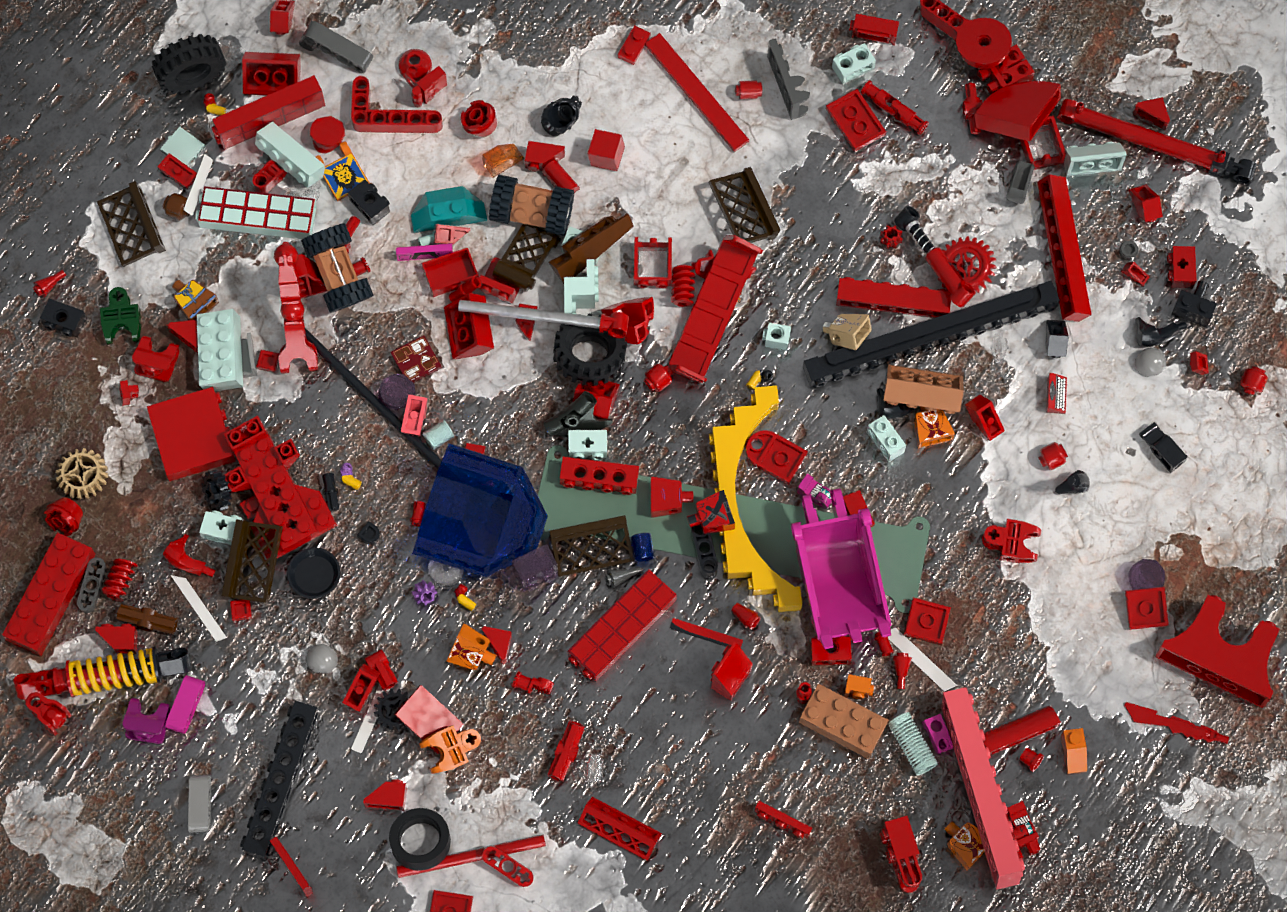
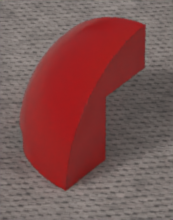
(639, 312)

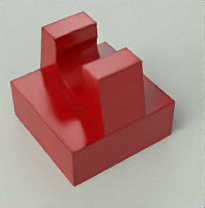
(127, 392)

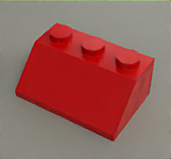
(269, 72)
(467, 331)

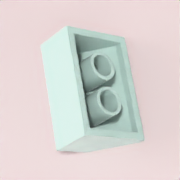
(1094, 158)

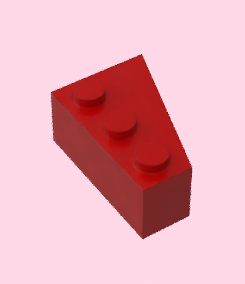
(309, 277)

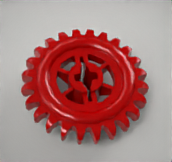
(980, 252)

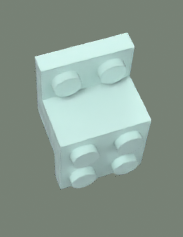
(581, 291)

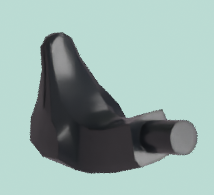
(1151, 336)
(891, 411)
(1076, 483)

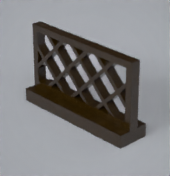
(756, 204)
(146, 219)
(585, 530)
(234, 573)

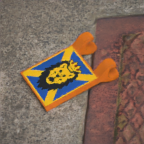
(343, 173)

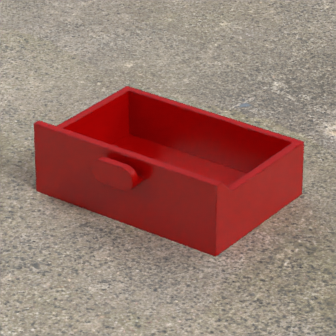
(449, 271)

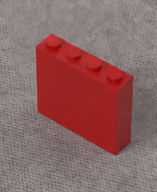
(191, 433)

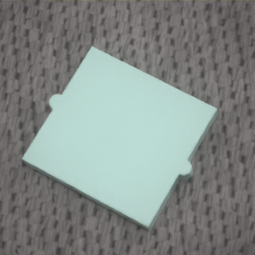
(183, 146)

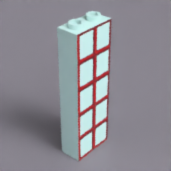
(256, 213)

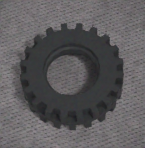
(188, 64)
(584, 371)

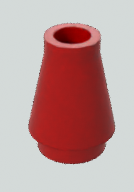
(746, 616)

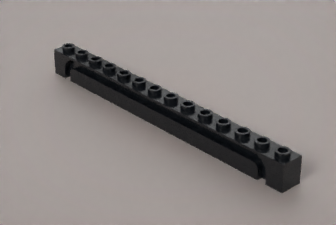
(931, 333)

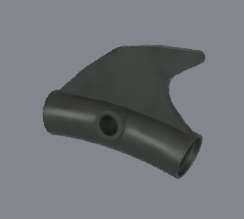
(576, 417)

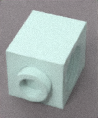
(782, 330)

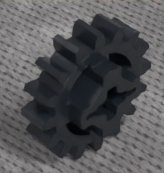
(216, 490)
(388, 705)

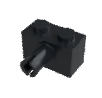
(1195, 306)

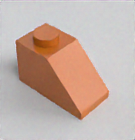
(1074, 750)

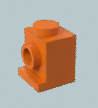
(858, 687)

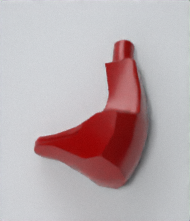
(176, 556)

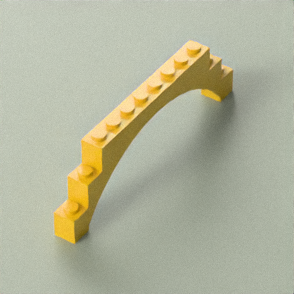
(740, 555)

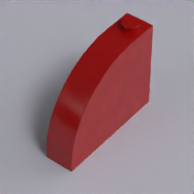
(1018, 109)

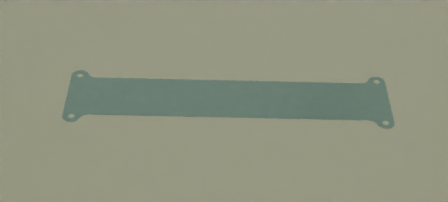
(765, 522)

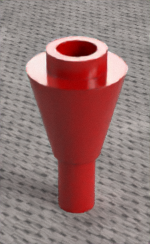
(45, 285)
(902, 664)

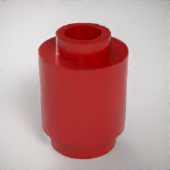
(748, 89)

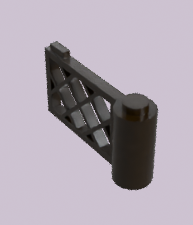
(515, 272)

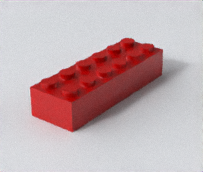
(48, 594)

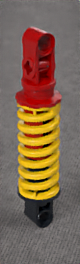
(105, 674)

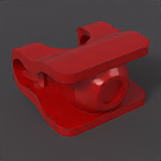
(155, 364)
(48, 711)

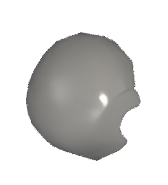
(1150, 362)
(321, 659)

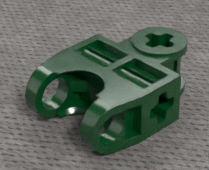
(120, 316)

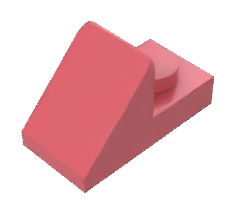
(414, 415)

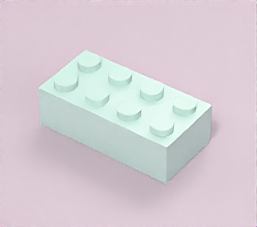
(220, 350)

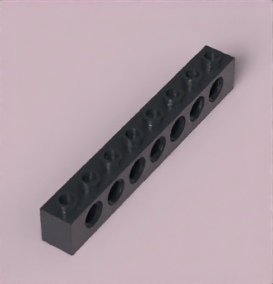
(262, 847)

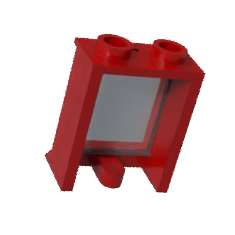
(1045, 147)
(652, 263)

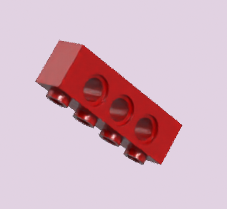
(609, 470)

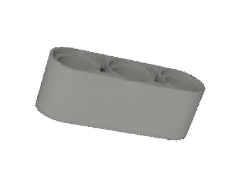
(199, 803)

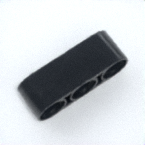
(704, 558)

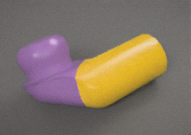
(347, 476)

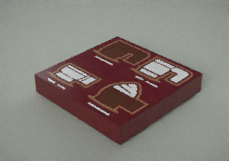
(416, 359)

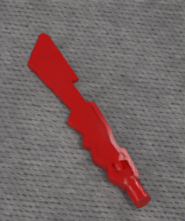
(1177, 725)

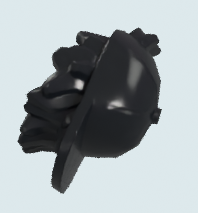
(560, 115)

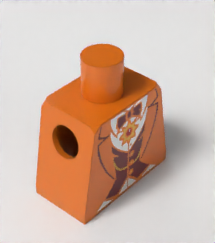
(932, 427)
(470, 649)
(965, 843)

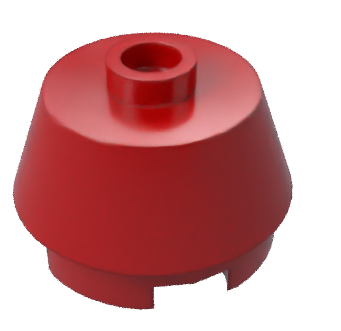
(479, 119)
(64, 515)

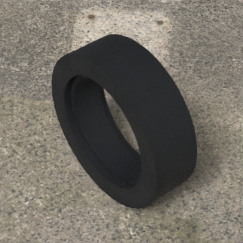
(413, 817)

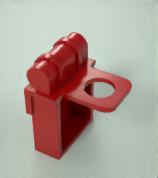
(427, 87)

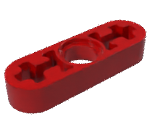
(517, 878)

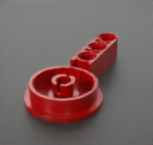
(970, 34)

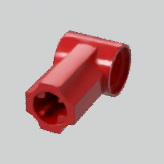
(380, 663)

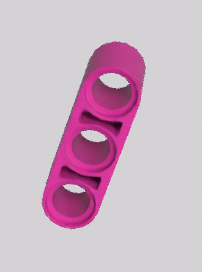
(185, 704)

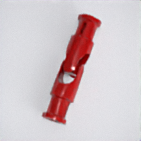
(897, 109)

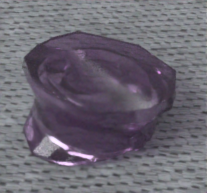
(395, 391)
(1146, 574)

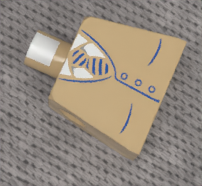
(848, 330)

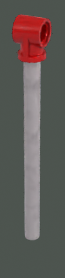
(615, 324)

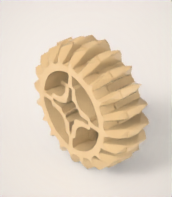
(88, 473)

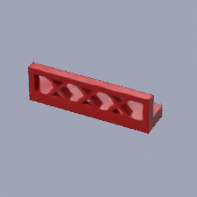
(619, 821)

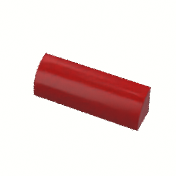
(1021, 729)

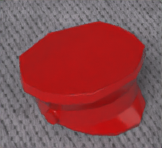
(327, 134)

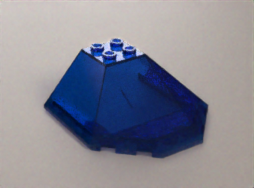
(479, 514)

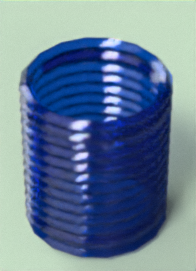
(642, 547)

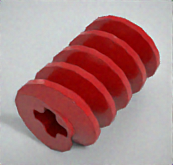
(682, 286)
(118, 578)

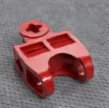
(1005, 540)

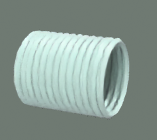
(438, 434)

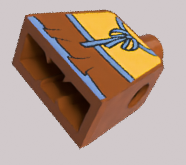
(193, 299)

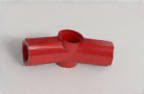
(566, 751)

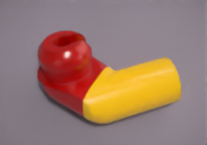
(211, 106)
(462, 599)

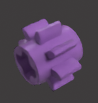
(424, 592)

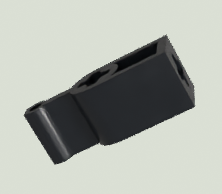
(1163, 447)

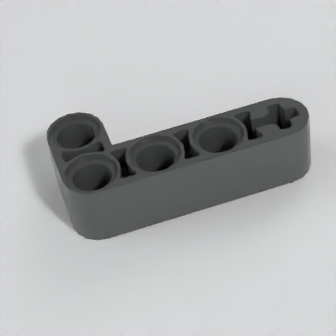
(335, 46)

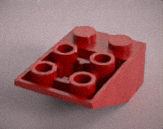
(731, 671)

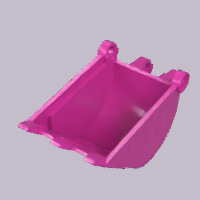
(840, 572)

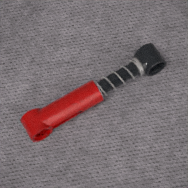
(959, 290)

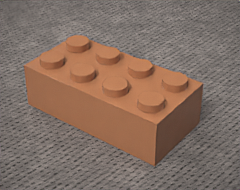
(843, 721)

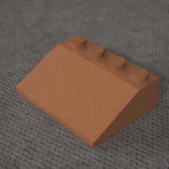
(923, 389)

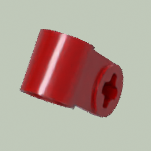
(270, 175)

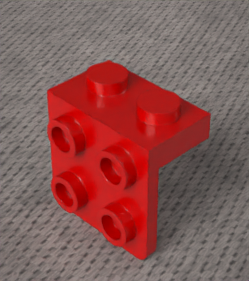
(496, 287)

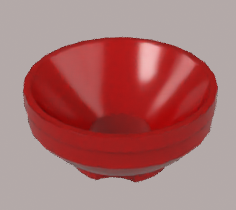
(416, 71)

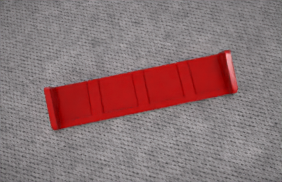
(713, 308)

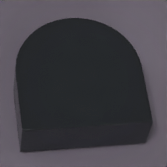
(369, 534)

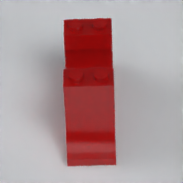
(1230, 667)

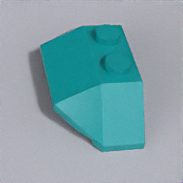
(447, 207)

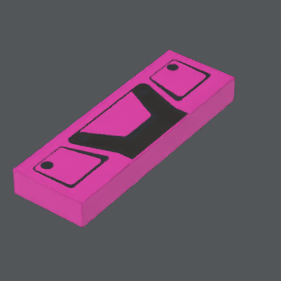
(423, 252)

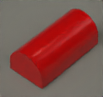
(559, 177)

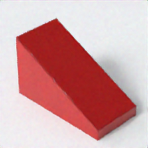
(1134, 272)

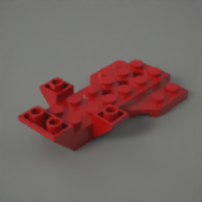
(267, 471)

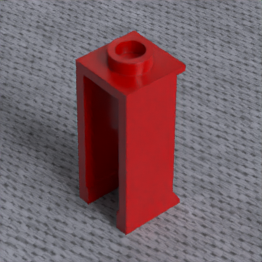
(874, 28)

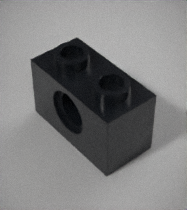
(371, 211)
(55, 310)

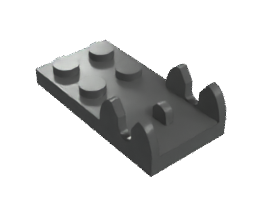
(787, 83)

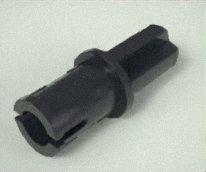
(330, 491)

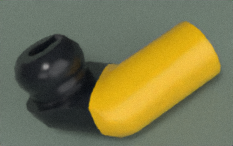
(758, 377)

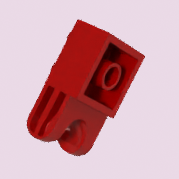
(902, 852)

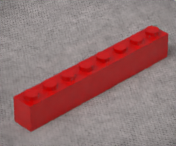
(1064, 248)

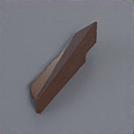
(589, 245)

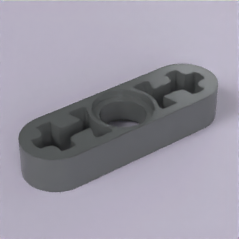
(92, 599)

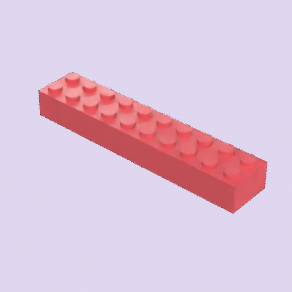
(982, 788)

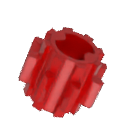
(891, 231)

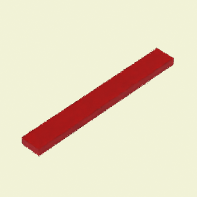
(697, 92)

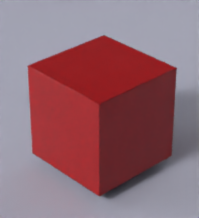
(606, 150)

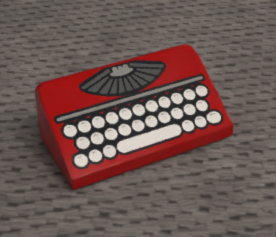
(1056, 394)

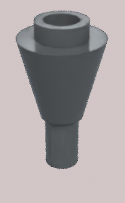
(617, 576)

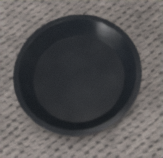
(313, 573)

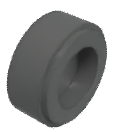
(1128, 250)

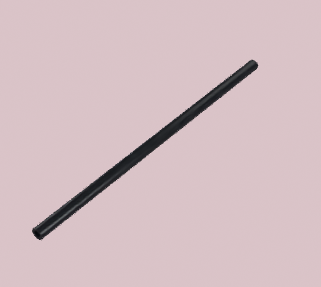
(372, 399)

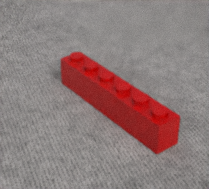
(893, 298)

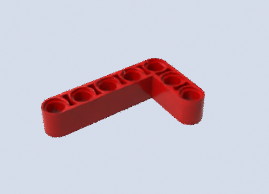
(388, 116)

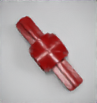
(969, 106)

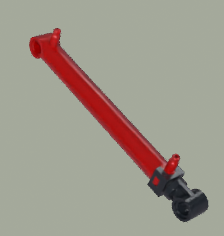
(1075, 112)

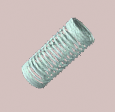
(918, 749)

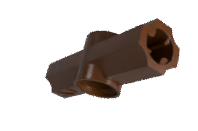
(147, 619)

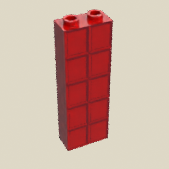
(276, 107)
(621, 625)

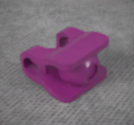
(145, 727)

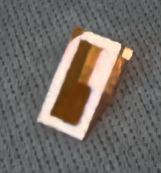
(501, 158)

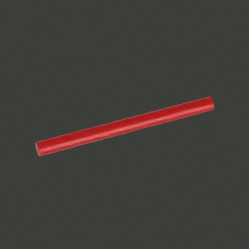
(476, 855)

